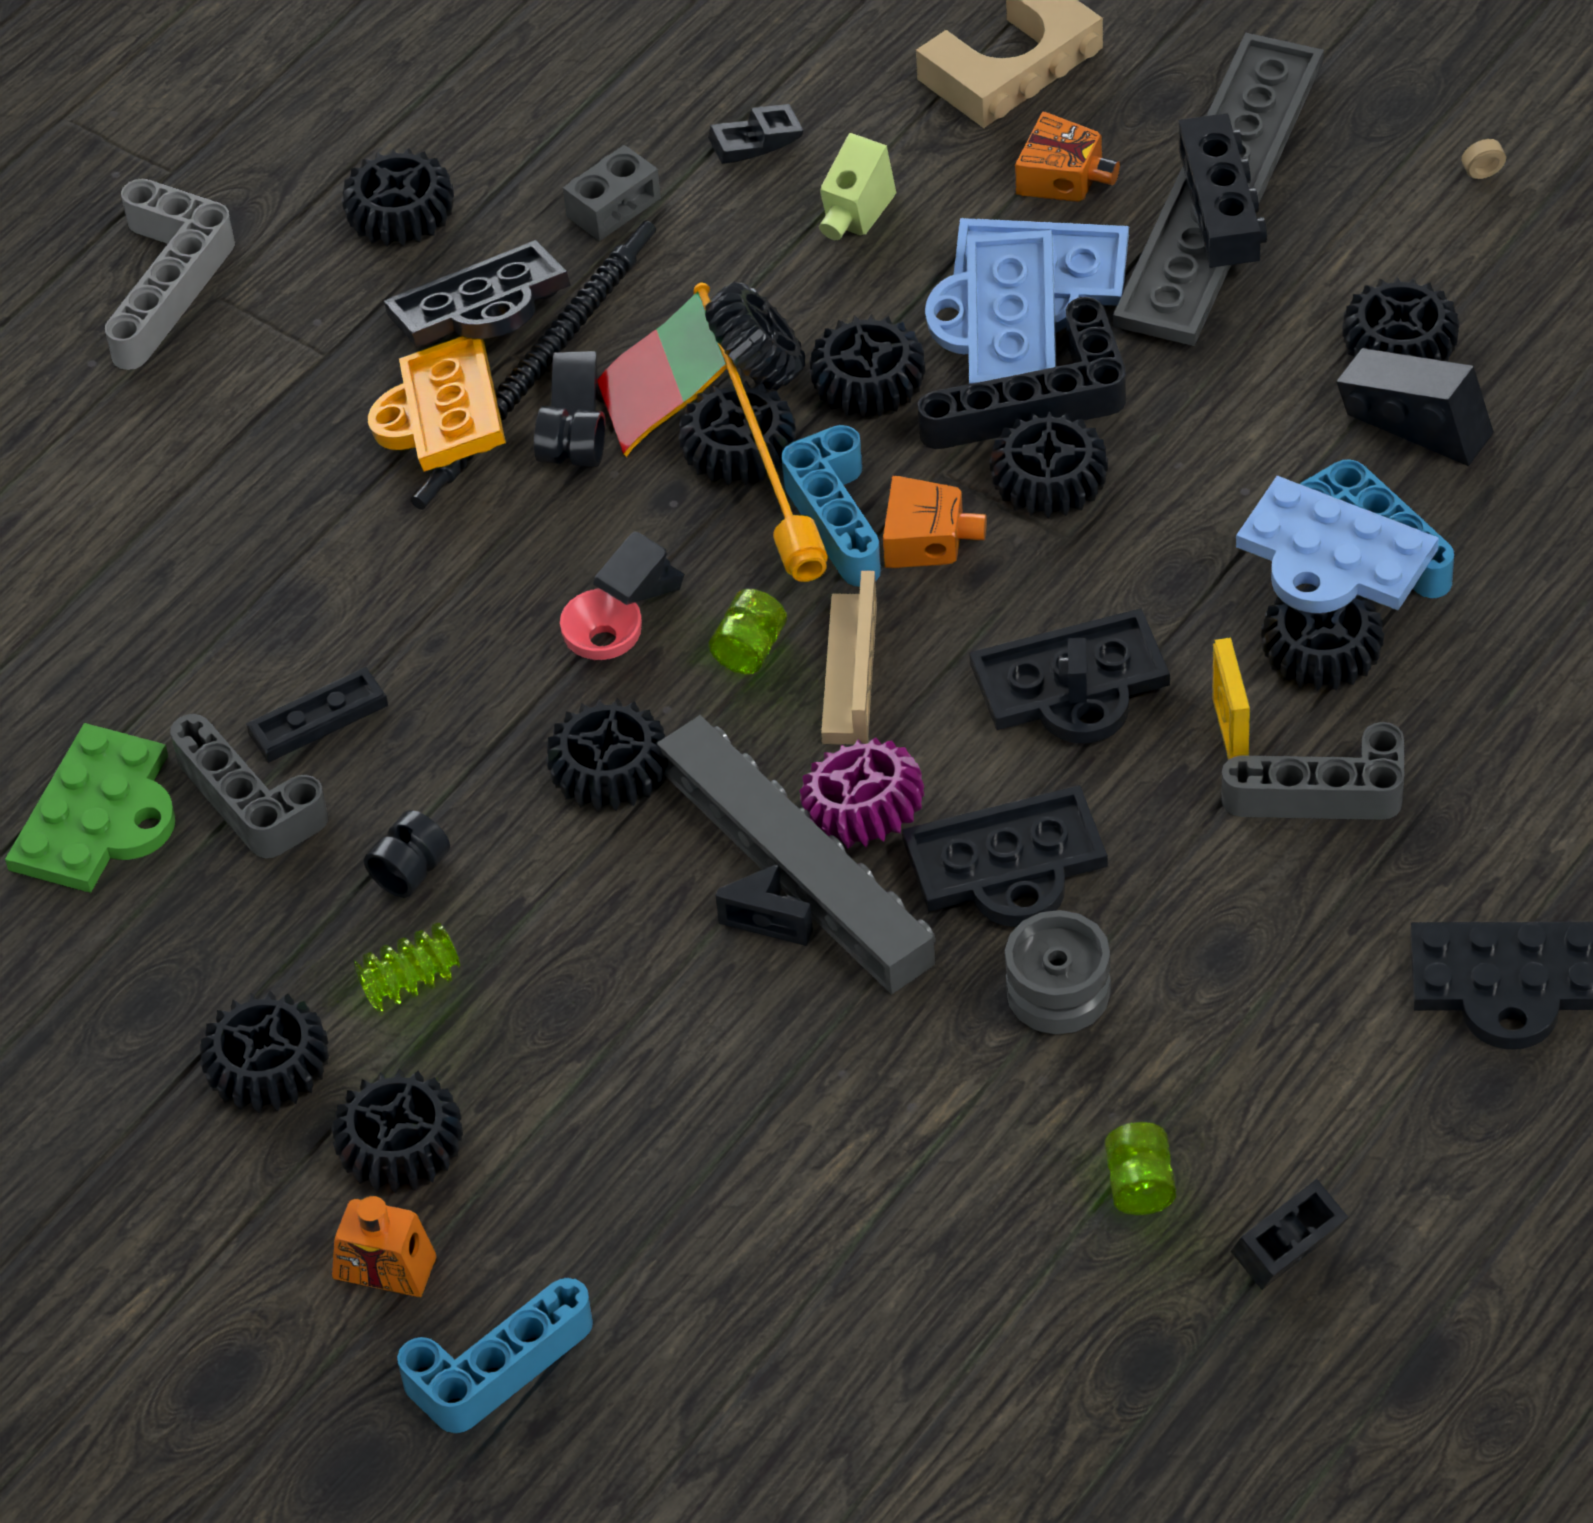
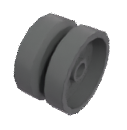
(1058, 972)

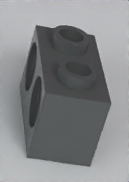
(611, 192)

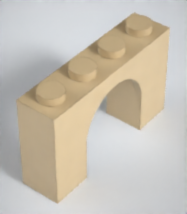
(992, 86)

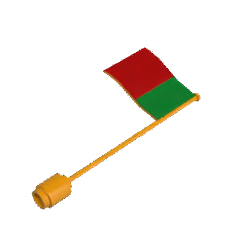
(667, 373)

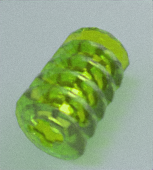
(407, 966)

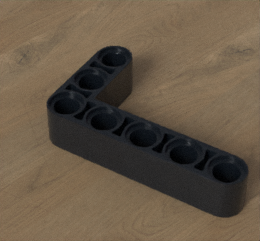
(1084, 390)

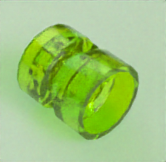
(748, 631)
(1140, 1168)

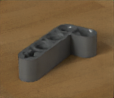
(1320, 785)
(262, 818)

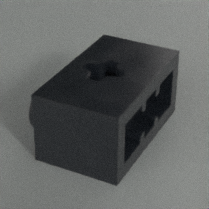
(1289, 1234)

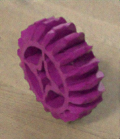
(863, 791)

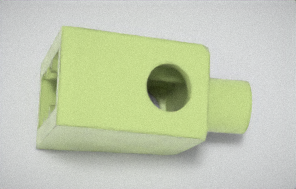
(856, 187)

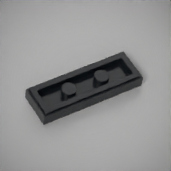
(317, 714)

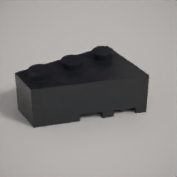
(1419, 401)

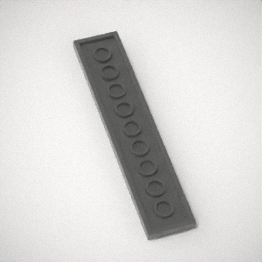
(1173, 280)

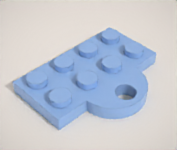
(1085, 256)
(1001, 305)
(1333, 548)

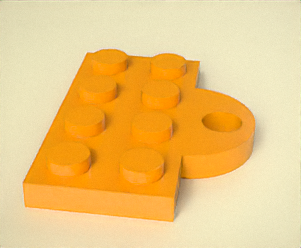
(442, 406)

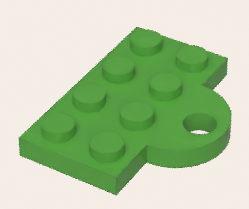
(95, 810)

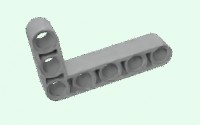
(197, 244)

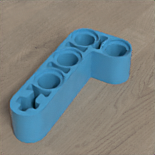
(815, 482)
(1360, 487)
(555, 1316)

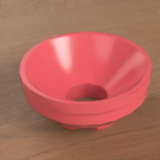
(599, 613)

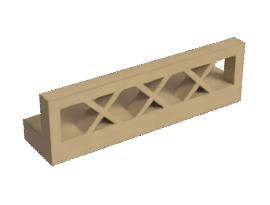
(850, 664)

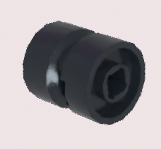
(569, 436)
(405, 856)

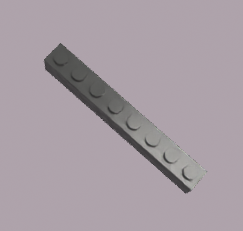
(810, 863)

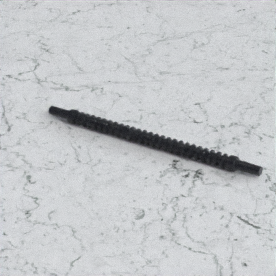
(554, 339)

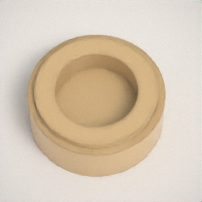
(1483, 158)

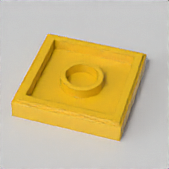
(1230, 699)

